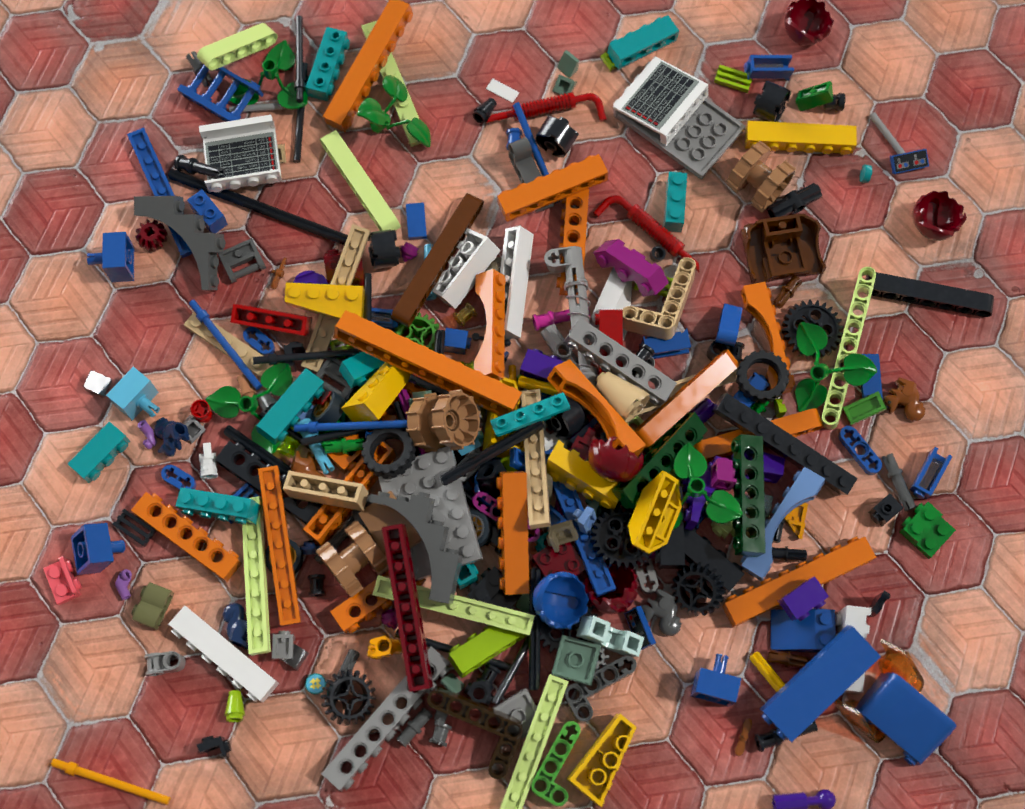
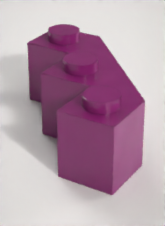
(631, 266)

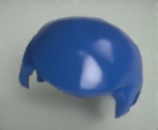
(560, 600)

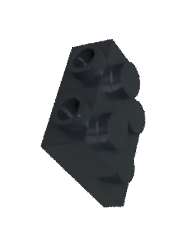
(488, 590)

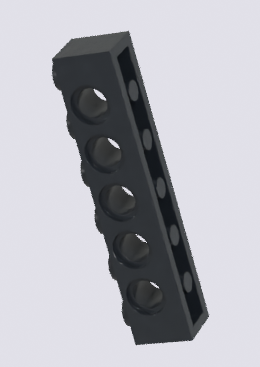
(227, 459)

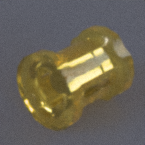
(465, 314)

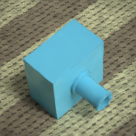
(134, 394)

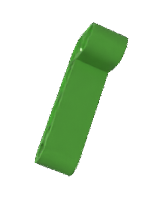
(558, 760)

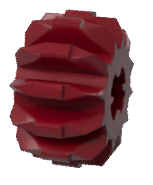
(154, 240)

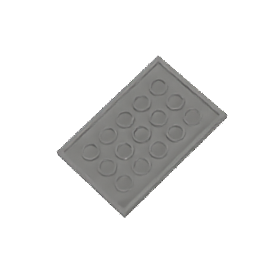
(699, 141)
(449, 506)

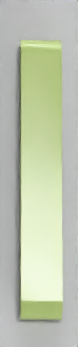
(359, 182)

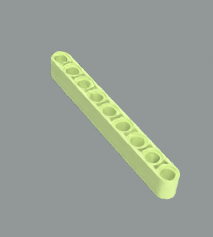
(849, 339)

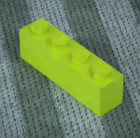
(482, 648)

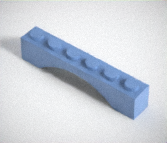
(804, 489)

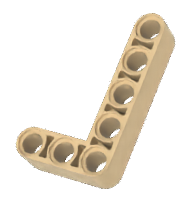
(655, 323)

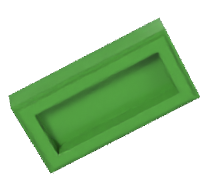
(865, 408)

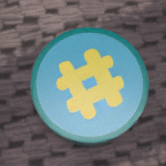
(315, 683)

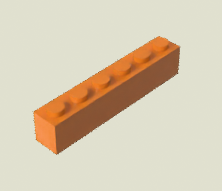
(552, 187)
(513, 532)

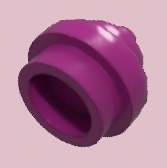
(408, 251)
(390, 619)

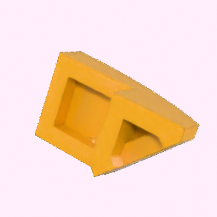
(796, 519)

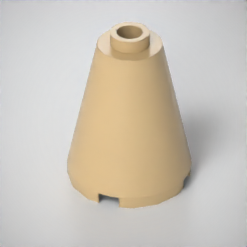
(622, 395)

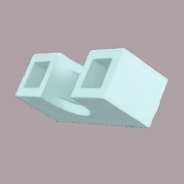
(618, 641)

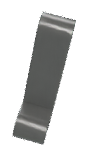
(523, 163)
(602, 683)

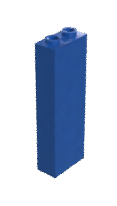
(819, 683)

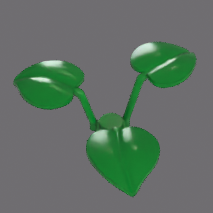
(278, 58)
(379, 120)
(808, 392)
(228, 399)
(692, 465)

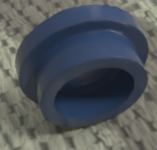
(309, 547)

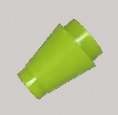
(234, 708)

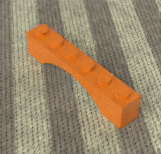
(491, 289)
(757, 302)
(574, 384)

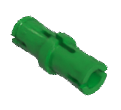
(343, 446)

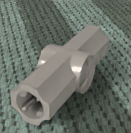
(556, 341)

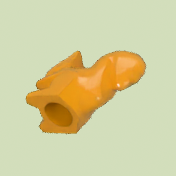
(384, 647)

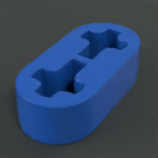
(262, 338)
(180, 475)

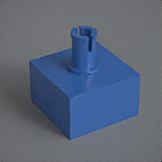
(116, 257)
(93, 548)
(715, 684)

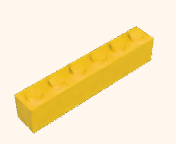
(802, 137)

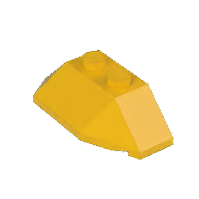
(655, 513)

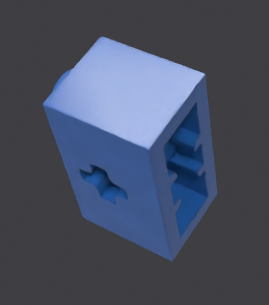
(203, 205)

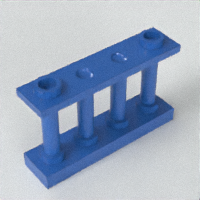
(219, 108)

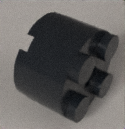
(771, 102)
(556, 136)
(383, 250)
(567, 422)

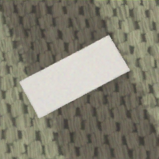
(502, 90)

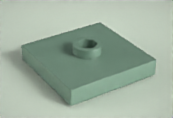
(576, 660)

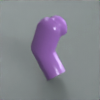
(149, 433)

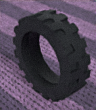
(769, 359)
(397, 467)

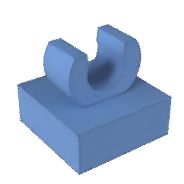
(585, 519)

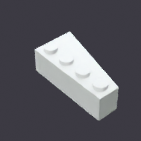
(471, 259)
(855, 617)

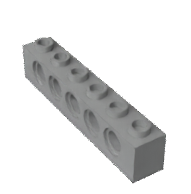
(615, 351)

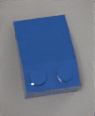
(802, 636)

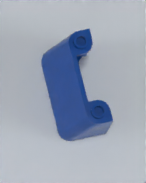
(905, 717)

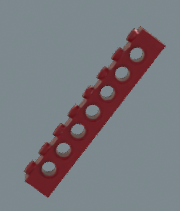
(407, 607)

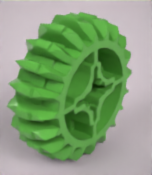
(428, 329)

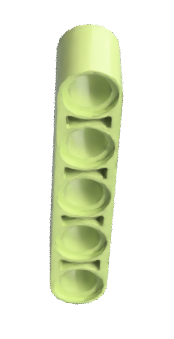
(237, 46)

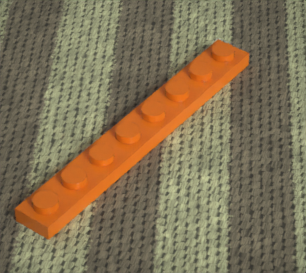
(279, 546)

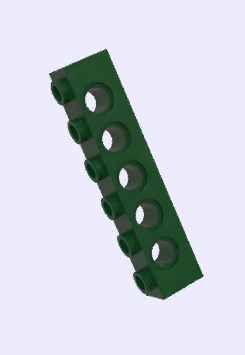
(686, 430)
(754, 486)

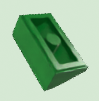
(814, 96)

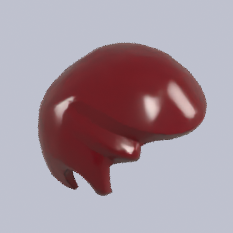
(807, 22)
(938, 215)
(613, 464)
(621, 598)

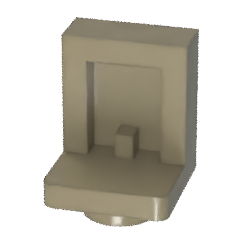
(561, 534)

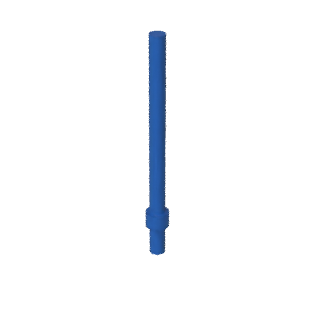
(527, 131)
(204, 318)
(315, 427)

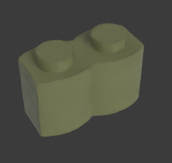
(152, 606)

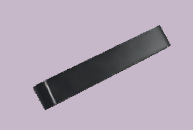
(932, 295)

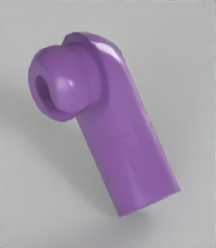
(122, 583)

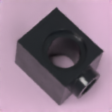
(488, 474)

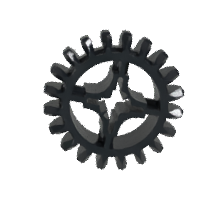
(691, 603)
(365, 697)

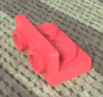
(62, 580)

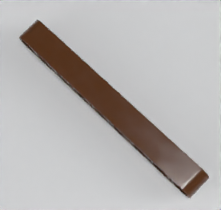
(436, 260)

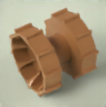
(753, 170)
(443, 421)
(353, 558)

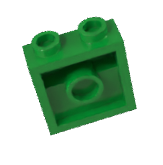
(926, 529)

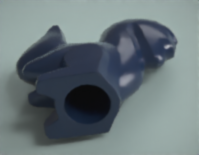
(171, 433)
(237, 626)

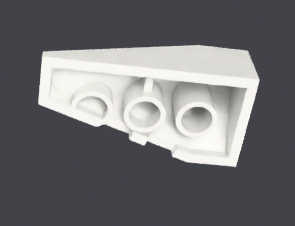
(614, 296)

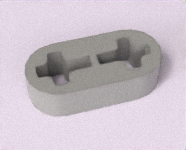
(650, 573)

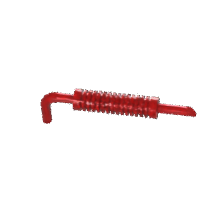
(551, 105)
(649, 225)

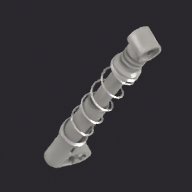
(574, 265)

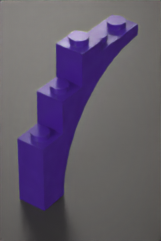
(772, 473)

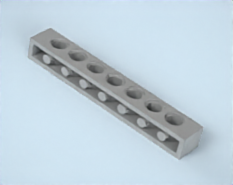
(334, 773)

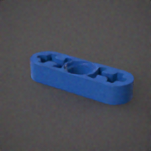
(859, 458)

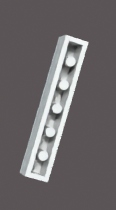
(515, 267)
(224, 654)

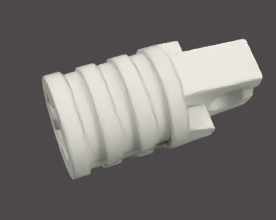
(208, 463)

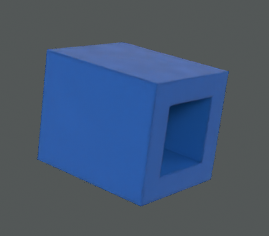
(456, 341)

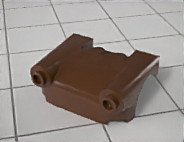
(782, 247)

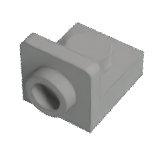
(283, 646)

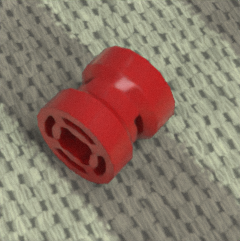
(199, 407)

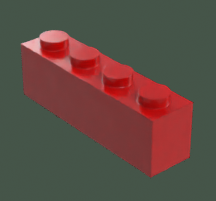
(271, 319)
(610, 323)

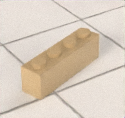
(326, 490)

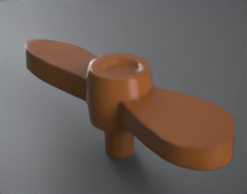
(279, 273)
(740, 747)

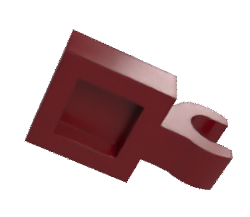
(582, 444)

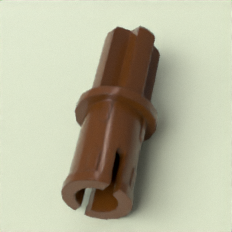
(787, 291)
(787, 659)

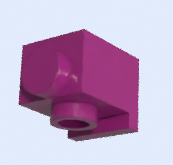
(723, 474)

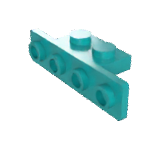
(530, 414)

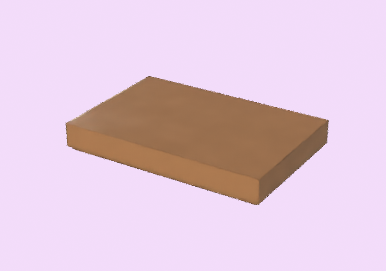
(379, 516)

